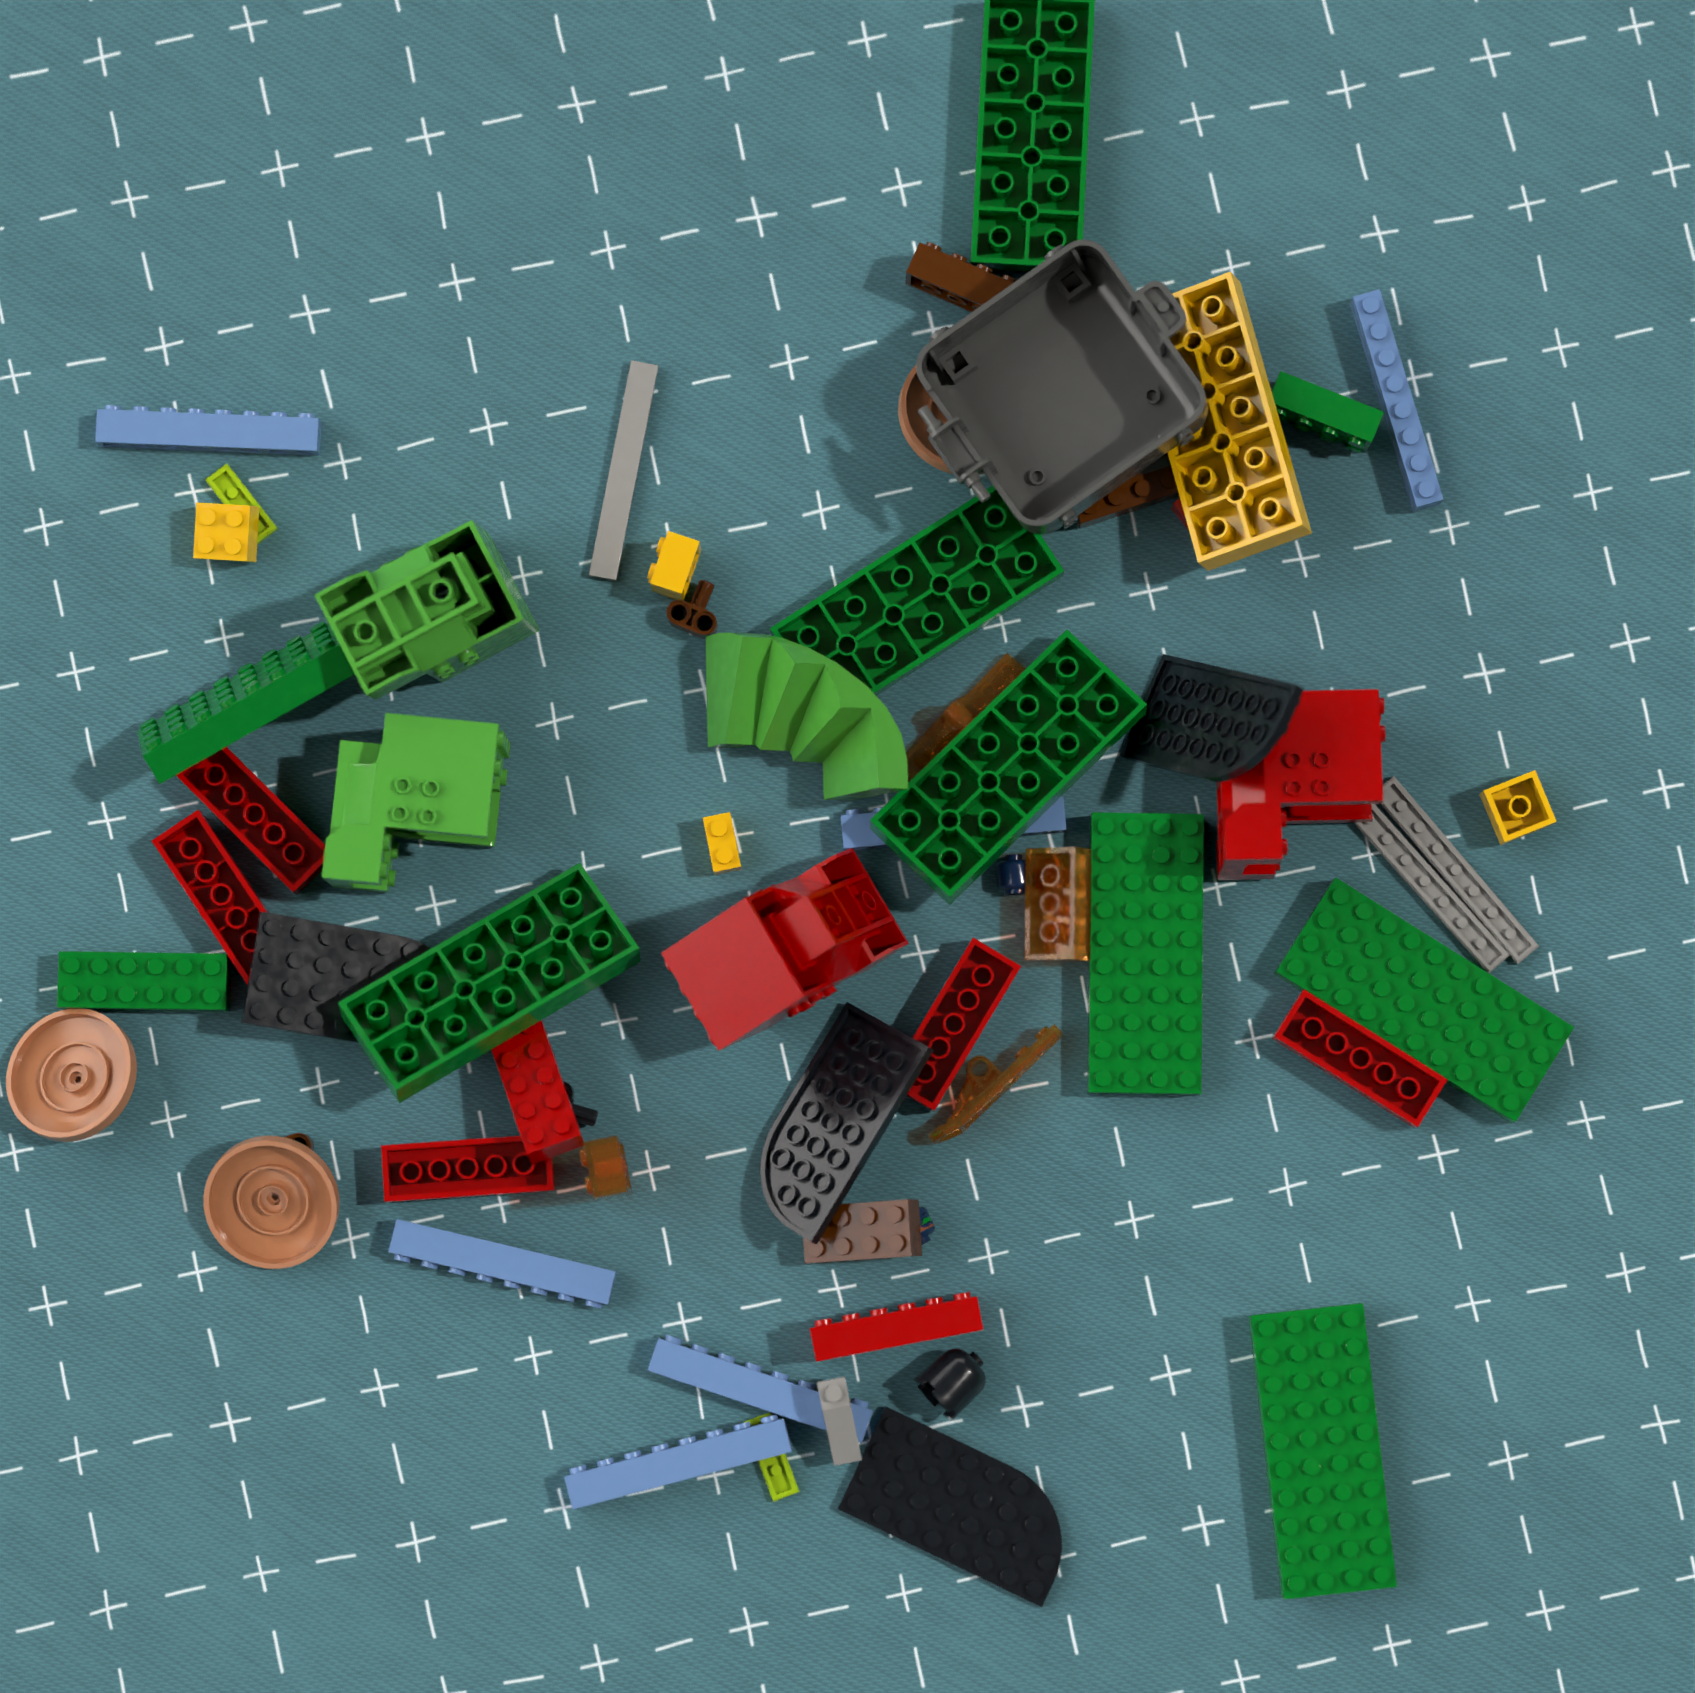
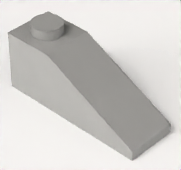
(839, 1421)

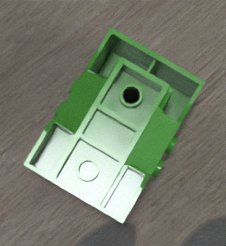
(399, 628)
(420, 784)

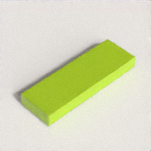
(232, 491)
(776, 1471)

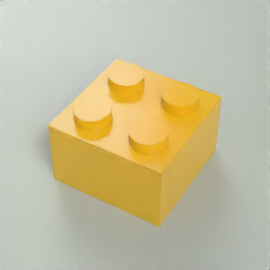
(226, 532)
(674, 566)
(1517, 807)

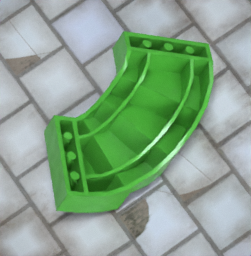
(806, 704)

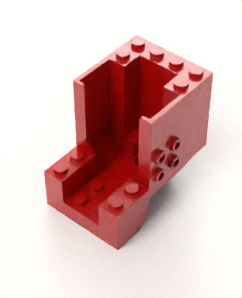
(1315, 773)
(784, 949)

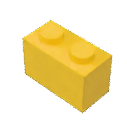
(722, 843)

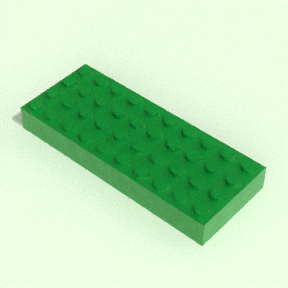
(1031, 130)
(926, 594)
(243, 702)
(1008, 766)
(1145, 954)
(489, 982)
(1424, 1000)
(1322, 1451)

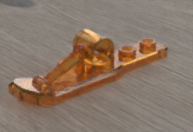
(961, 713)
(982, 1092)

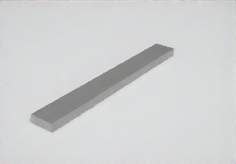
(623, 470)
(1456, 871)
(1433, 890)

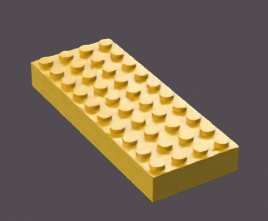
(1237, 468)

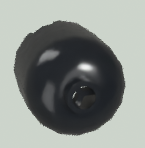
(952, 1380)

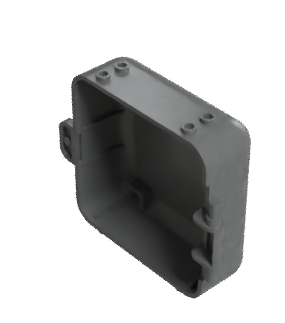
(1061, 387)

